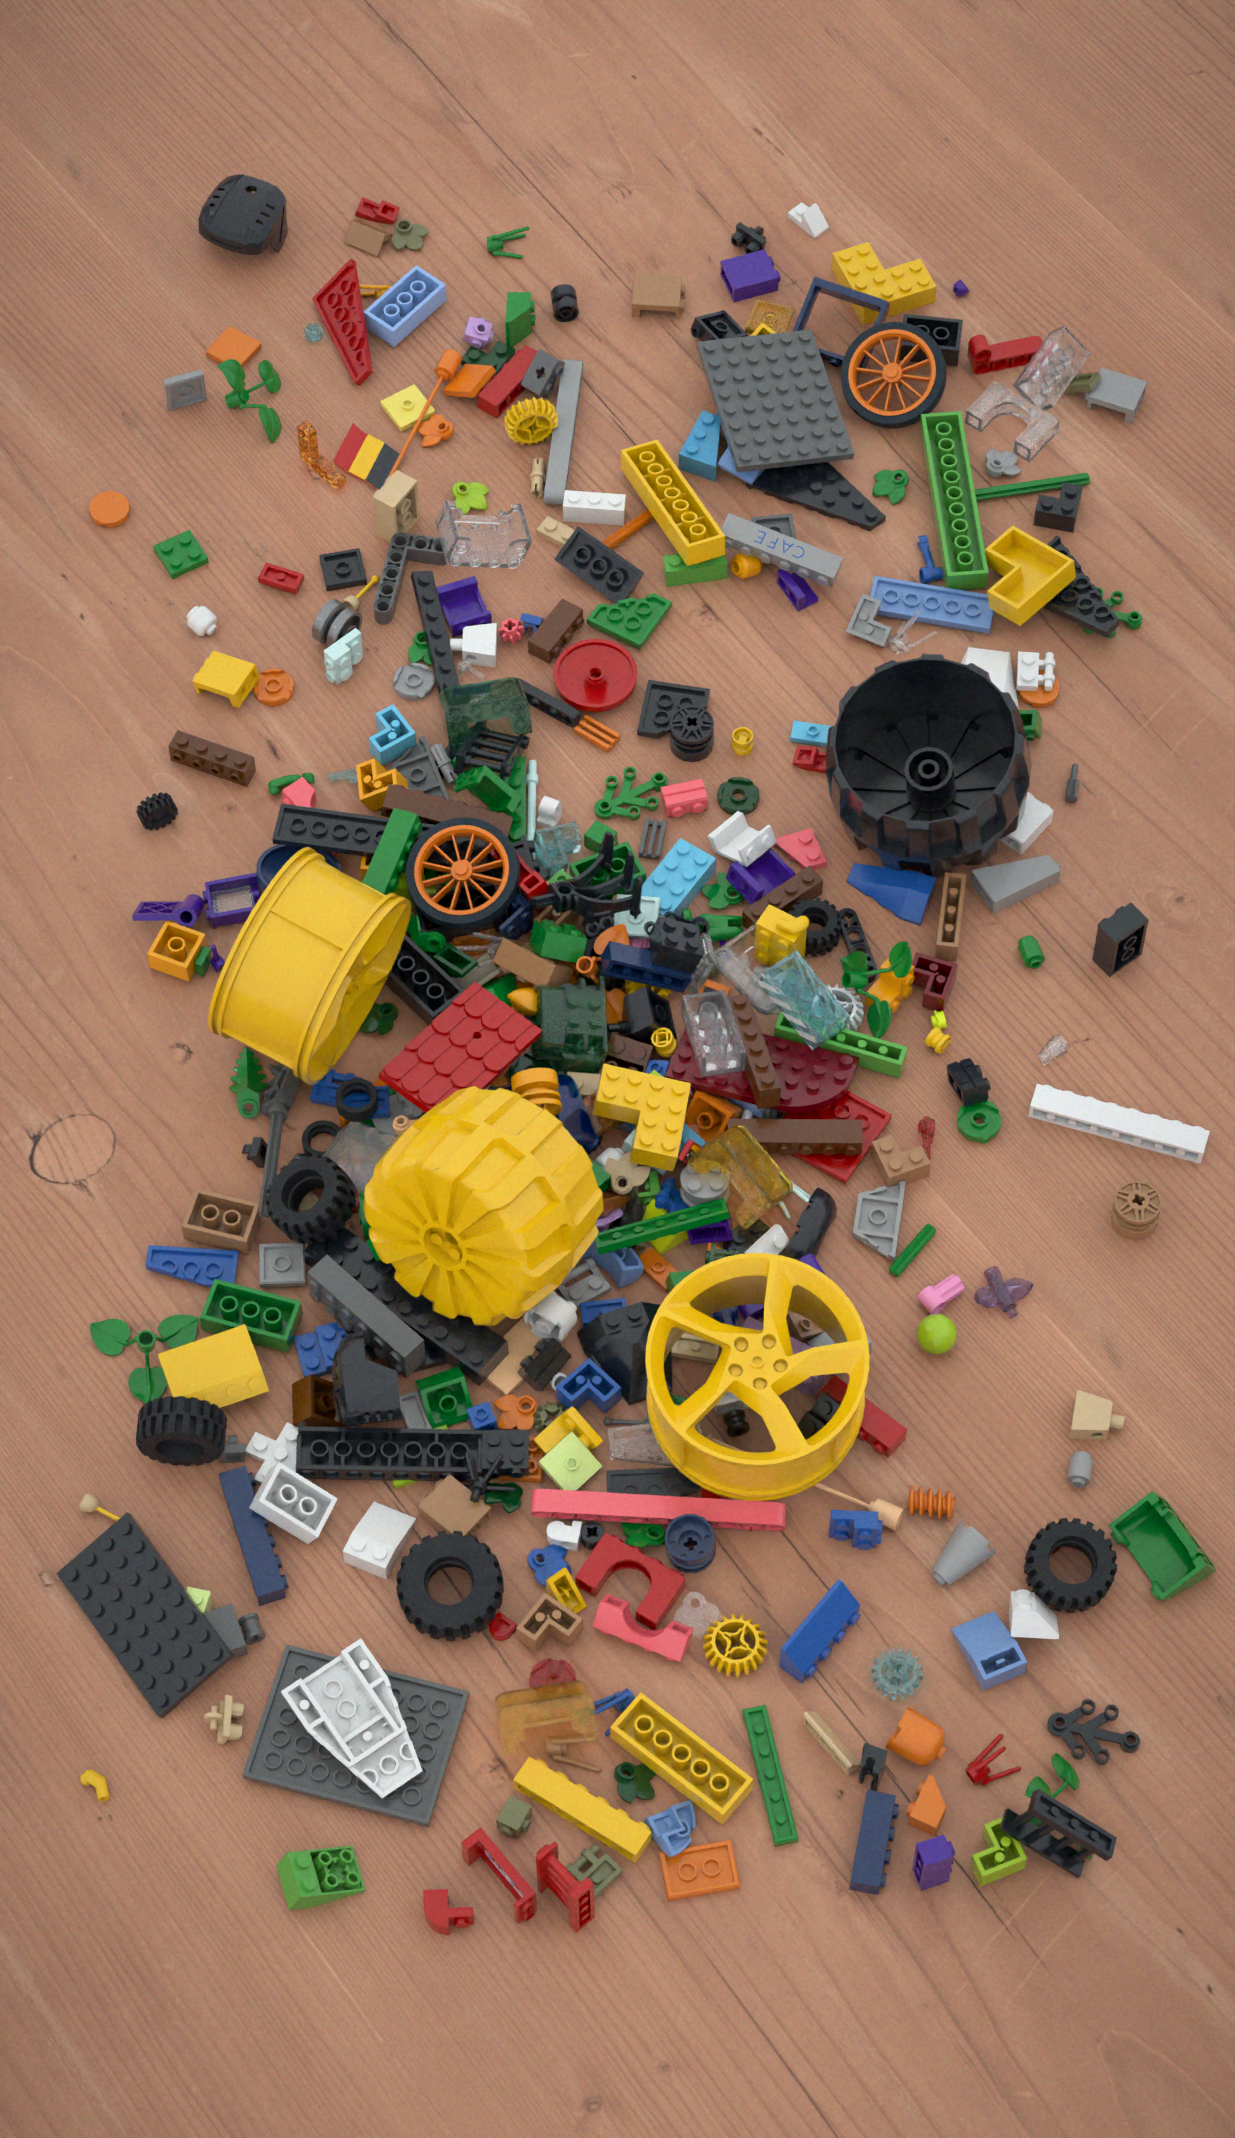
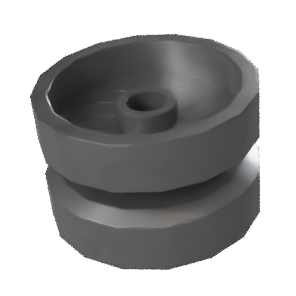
(335, 622)

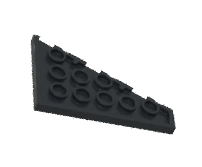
(820, 490)
(1081, 600)

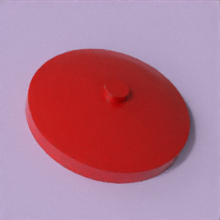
(595, 675)

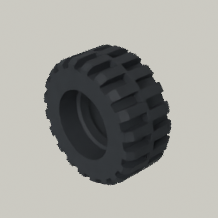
(295, 1183)
(181, 1431)
(1086, 1540)

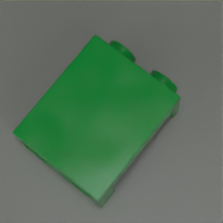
(488, 789)

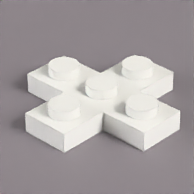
(272, 1451)

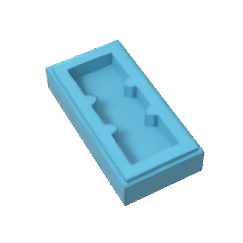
(809, 733)

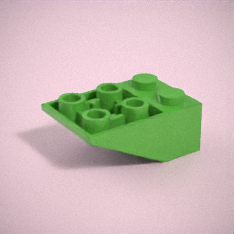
(319, 1876)

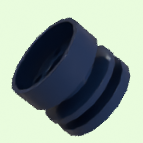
(695, 1531)

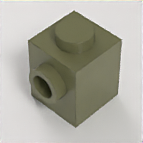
(514, 1818)

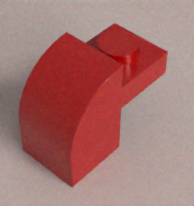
(439, 1914)

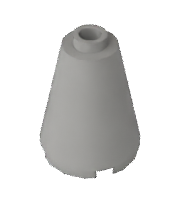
(961, 1555)

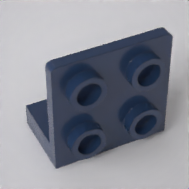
(519, 919)

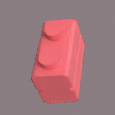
(684, 798)

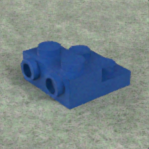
(318, 1349)
(859, 1526)

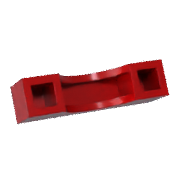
(530, 883)

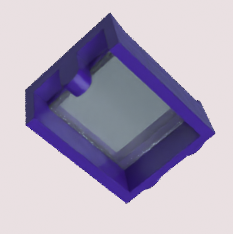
(231, 899)

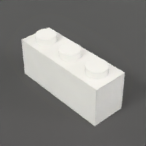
(594, 507)

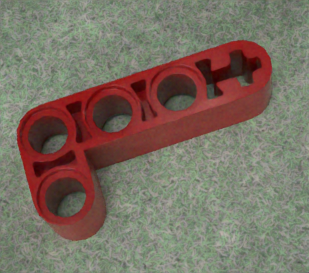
(1001, 356)

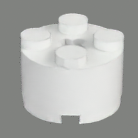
(552, 1317)

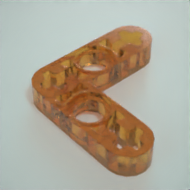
(310, 456)

